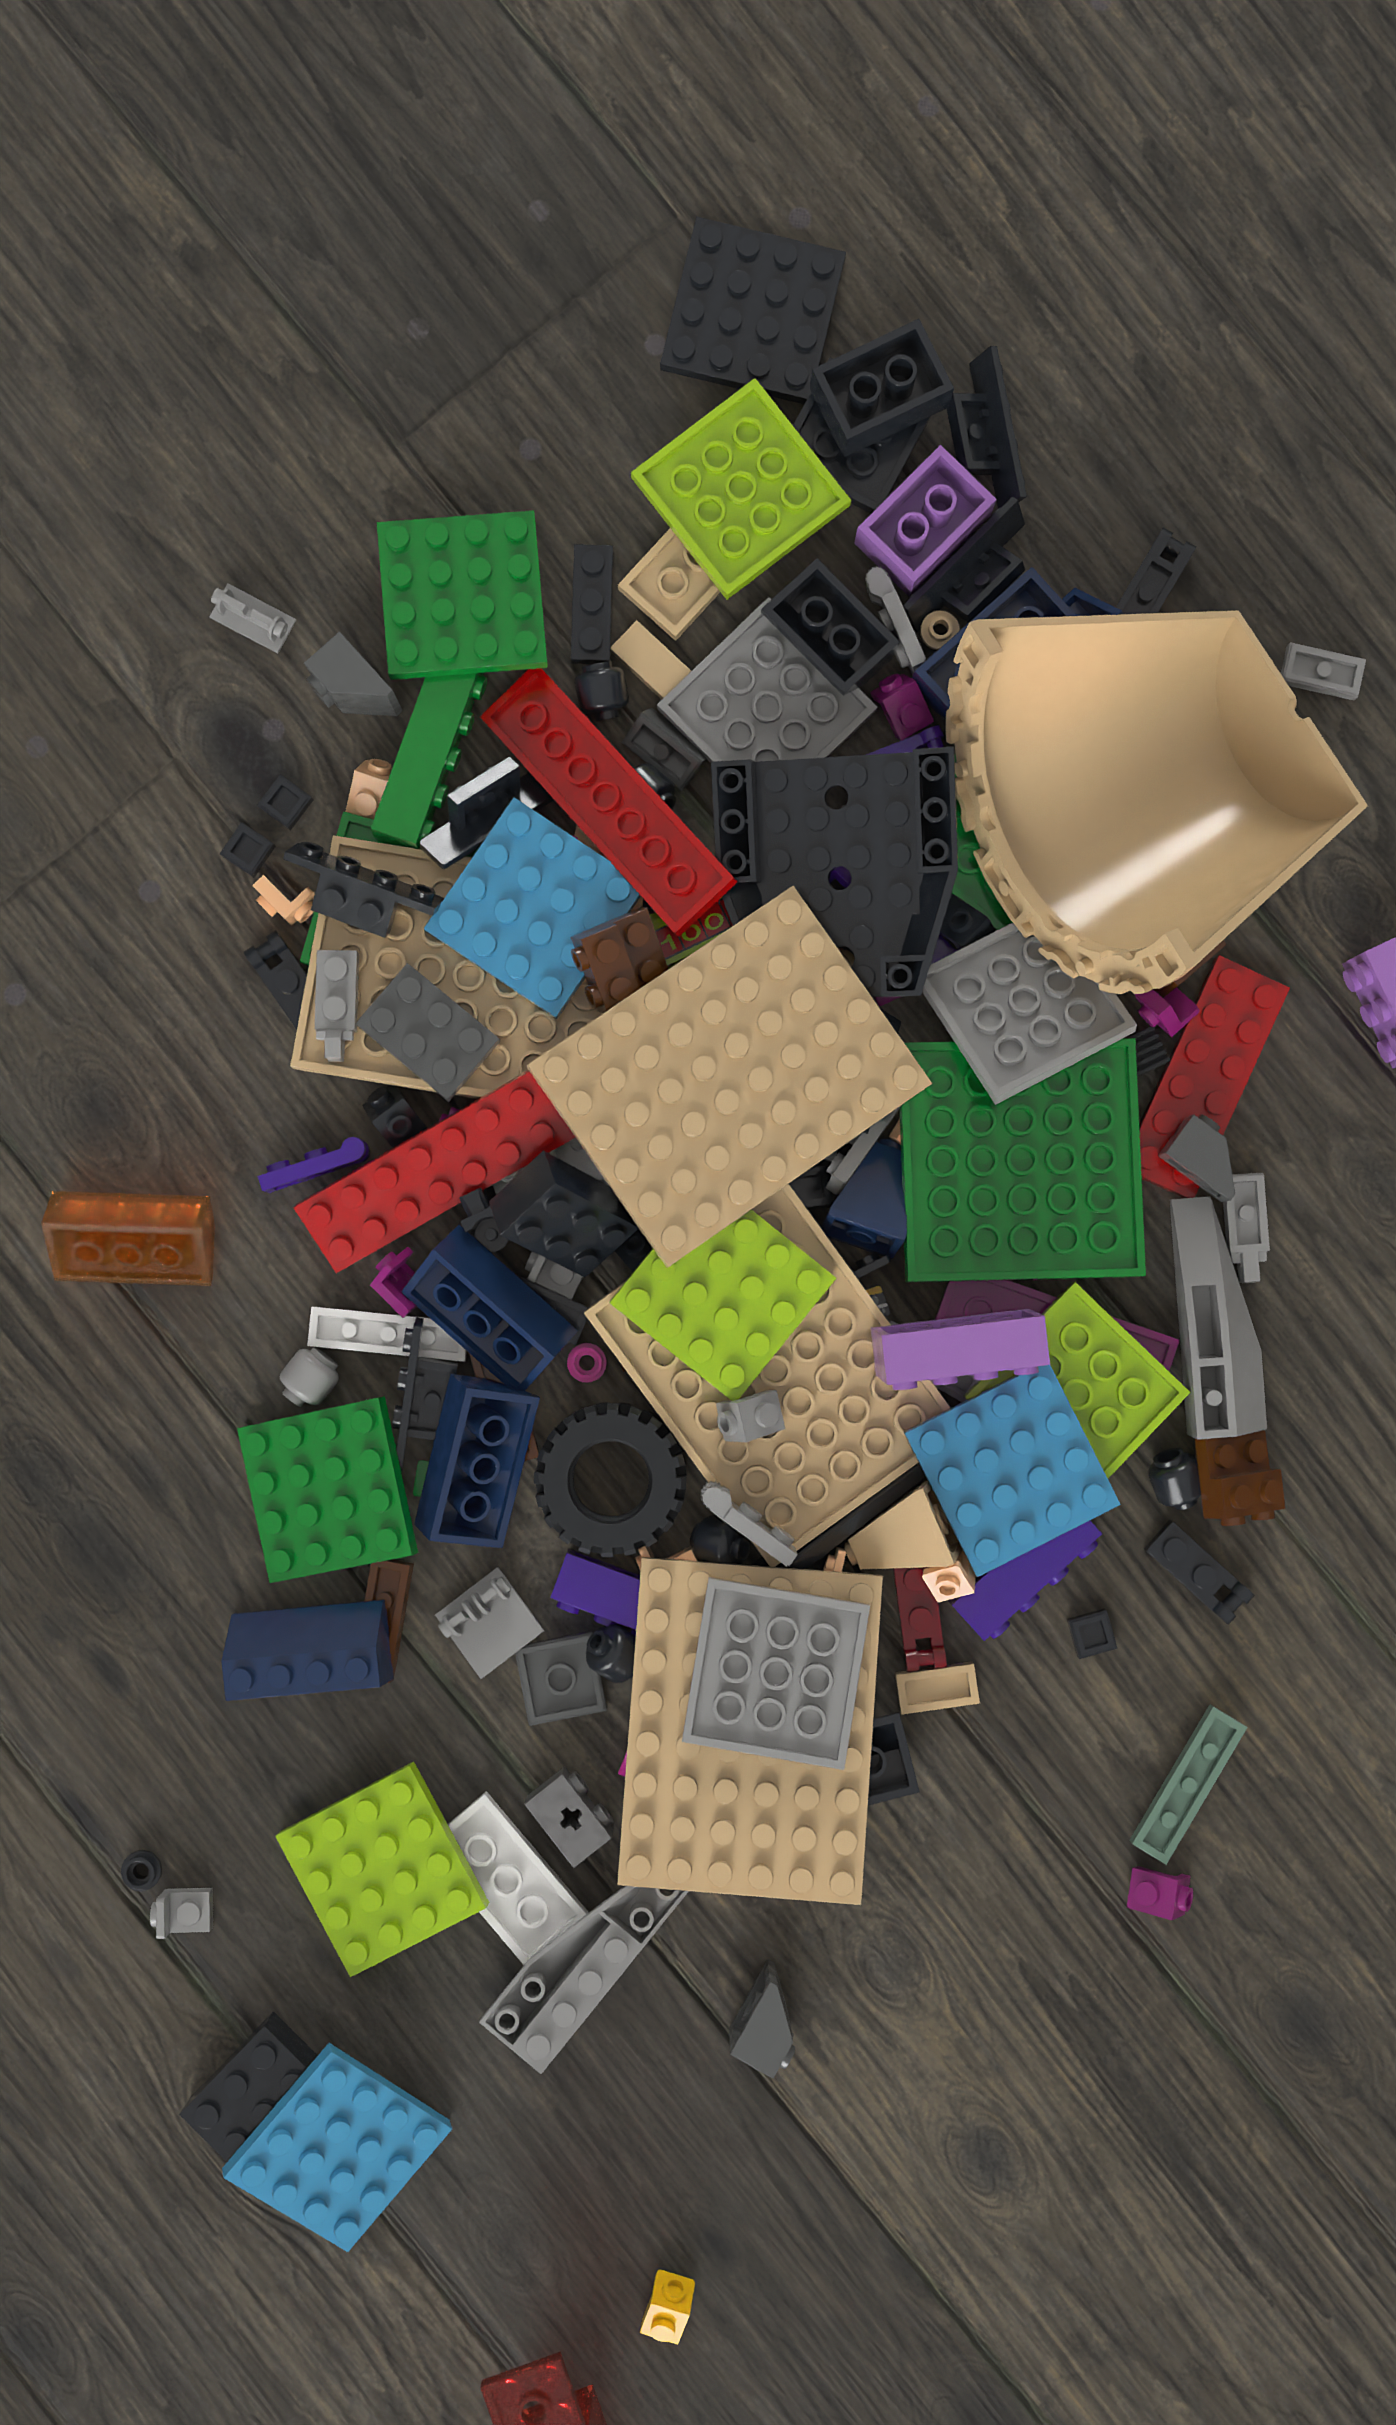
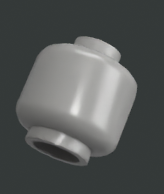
(309, 1377)

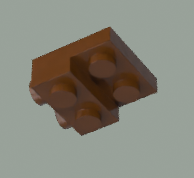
(618, 958)
(1238, 1479)

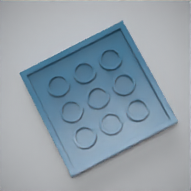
(524, 903)
(1011, 1469)
(337, 2148)

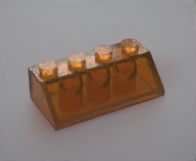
(130, 1238)

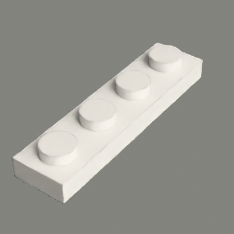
(378, 1334)

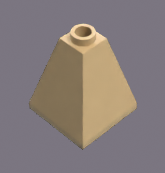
(906, 1535)

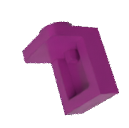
(902, 705)
(1168, 1012)
(392, 1279)
(1159, 1893)

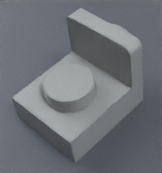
(552, 1275)
(182, 1911)

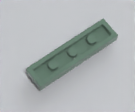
(1188, 1784)

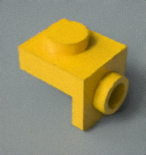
(668, 2307)

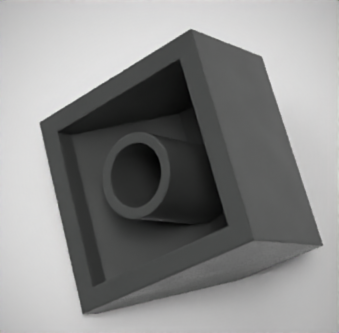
(348, 681)
(762, 2026)

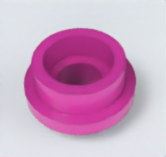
(575, 1369)

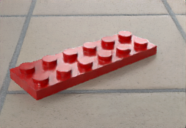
(1209, 1063)

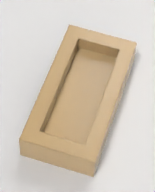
(649, 660)
(937, 1688)

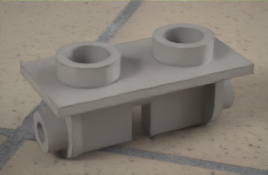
(251, 617)

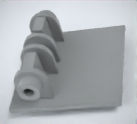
(489, 1623)

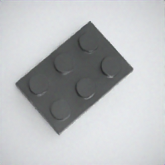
(428, 1032)

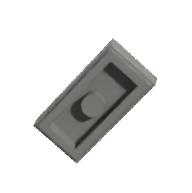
(1322, 671)

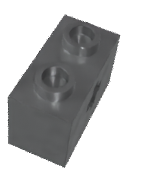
(572, 1838)

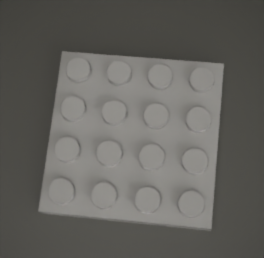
(762, 700)
(1019, 1012)
(776, 1673)

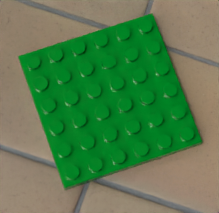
(1024, 1183)

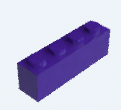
(1017, 1582)
(597, 1589)

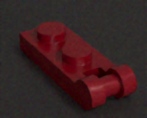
(918, 1619)

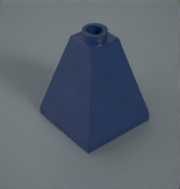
(871, 1204)

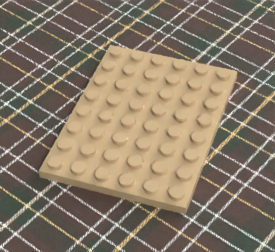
(519, 1024)
(729, 1076)
(838, 1416)
(728, 1816)

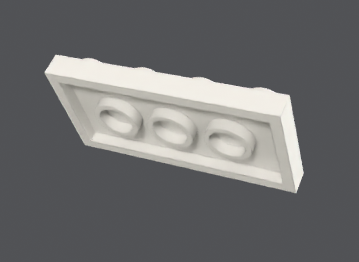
(524, 1893)

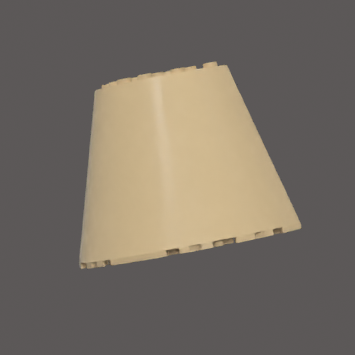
(1136, 784)

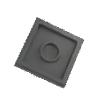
(558, 1679)

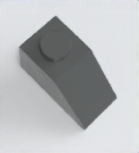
(1201, 1156)

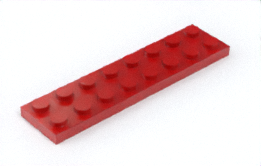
(608, 800)
(433, 1171)

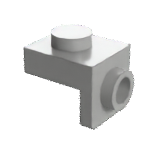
(750, 1417)

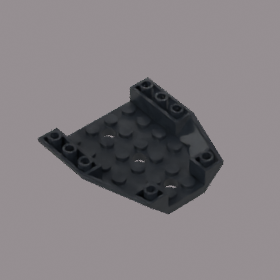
(890, 835)

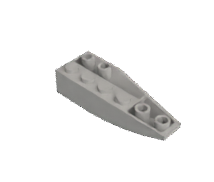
(1215, 1329)
(575, 1972)

